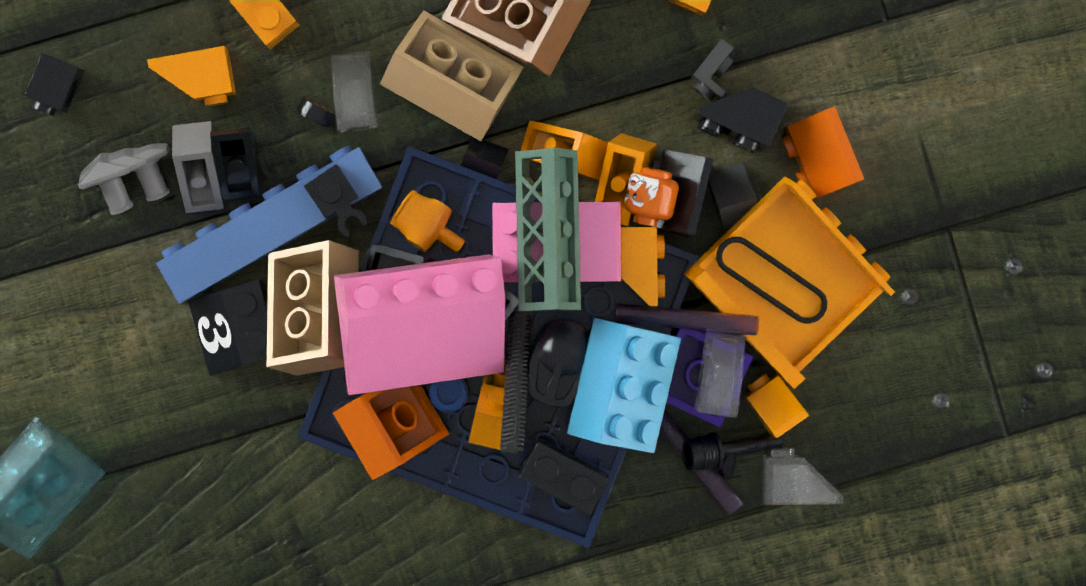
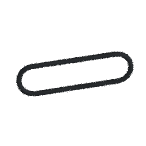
(723, 245)

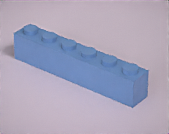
(260, 229)

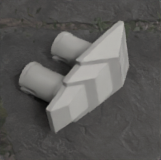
(109, 167)

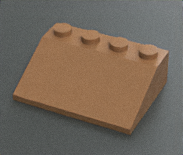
(522, 29)

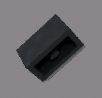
(746, 116)

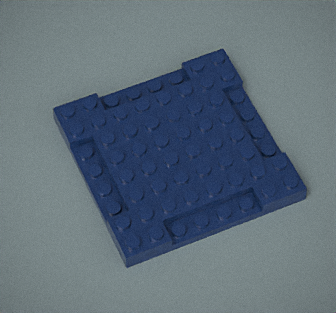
(452, 464)

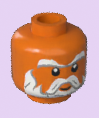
(651, 196)

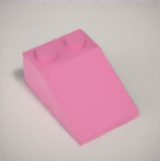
(597, 239)

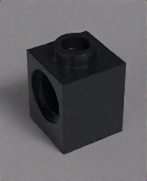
(53, 84)

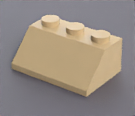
(451, 75)

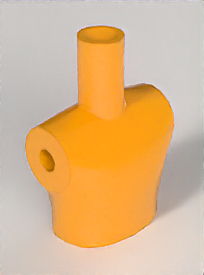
(424, 221)

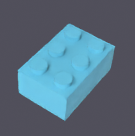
(623, 386)

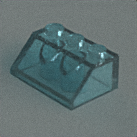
(40, 485)

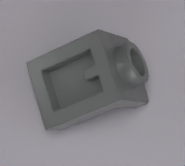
(715, 63)

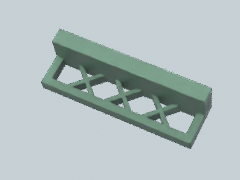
(555, 229)

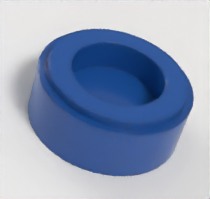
(449, 395)

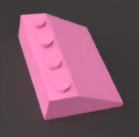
(422, 323)

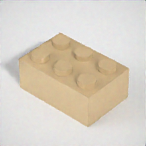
(304, 308)

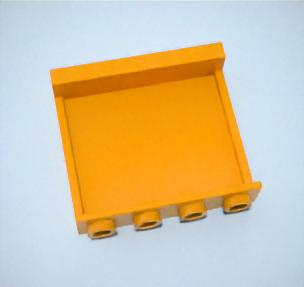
(809, 244)

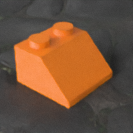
(822, 152)
(390, 427)

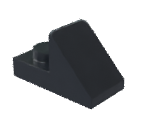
(236, 163)

